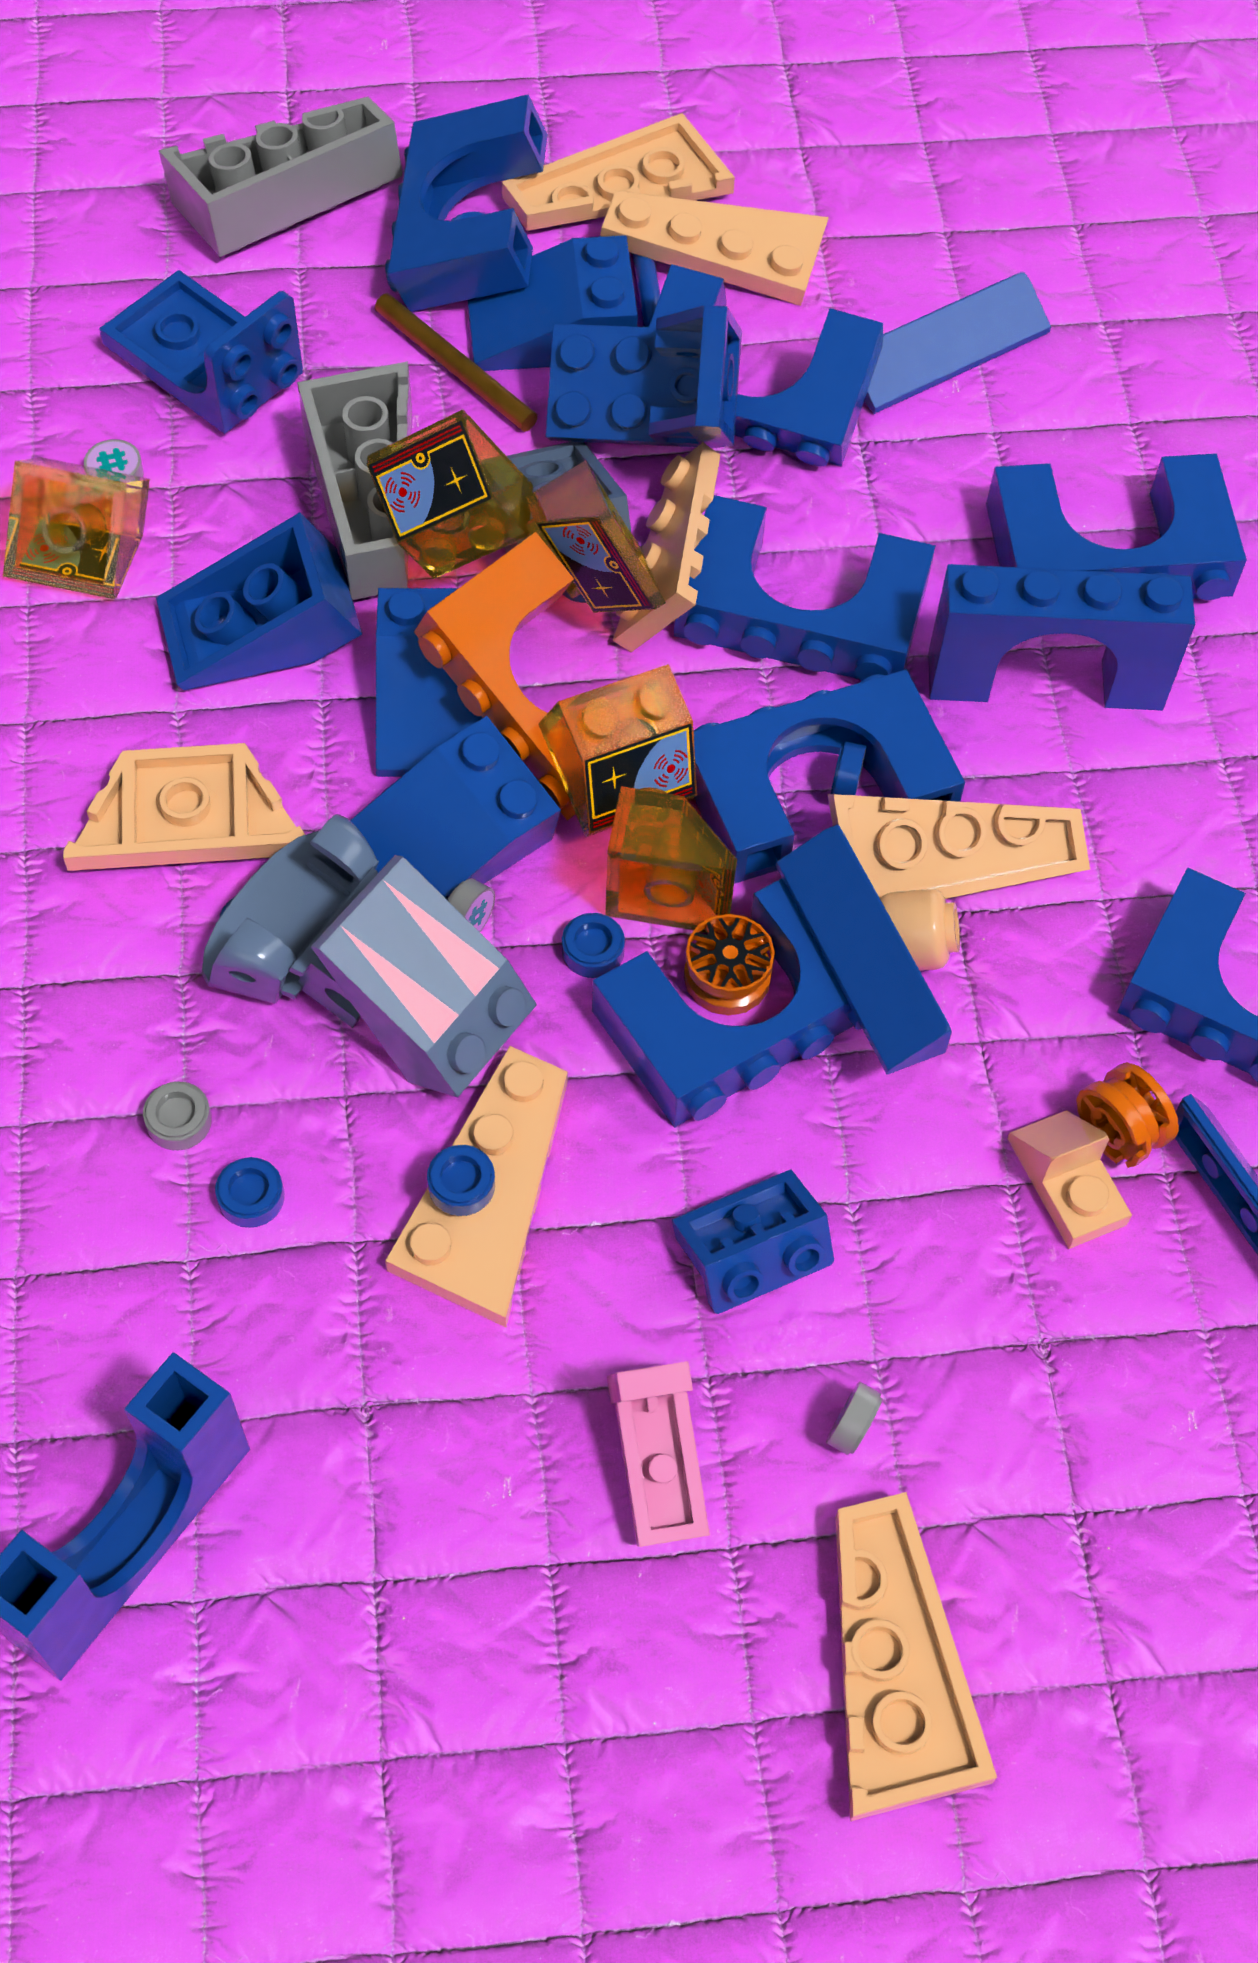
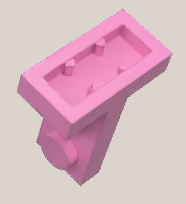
(660, 1453)

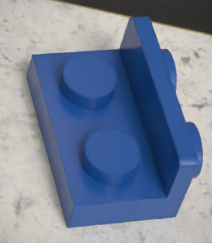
(756, 1240)

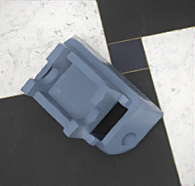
(272, 922)

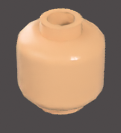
(925, 925)

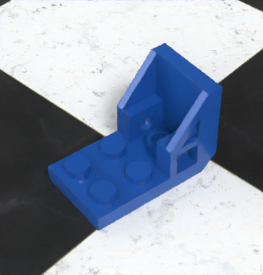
(647, 382)

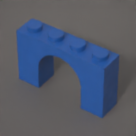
(445, 161)
(818, 410)
(1189, 508)
(994, 608)
(852, 640)
(739, 756)
(1180, 981)
(698, 1063)
(182, 1455)

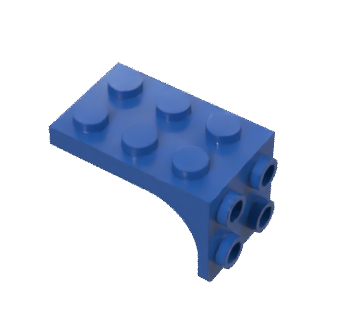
(208, 350)

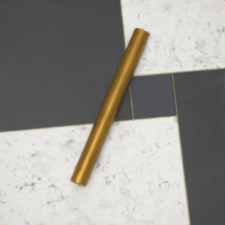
(456, 362)

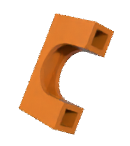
(472, 639)

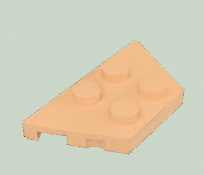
(182, 810)

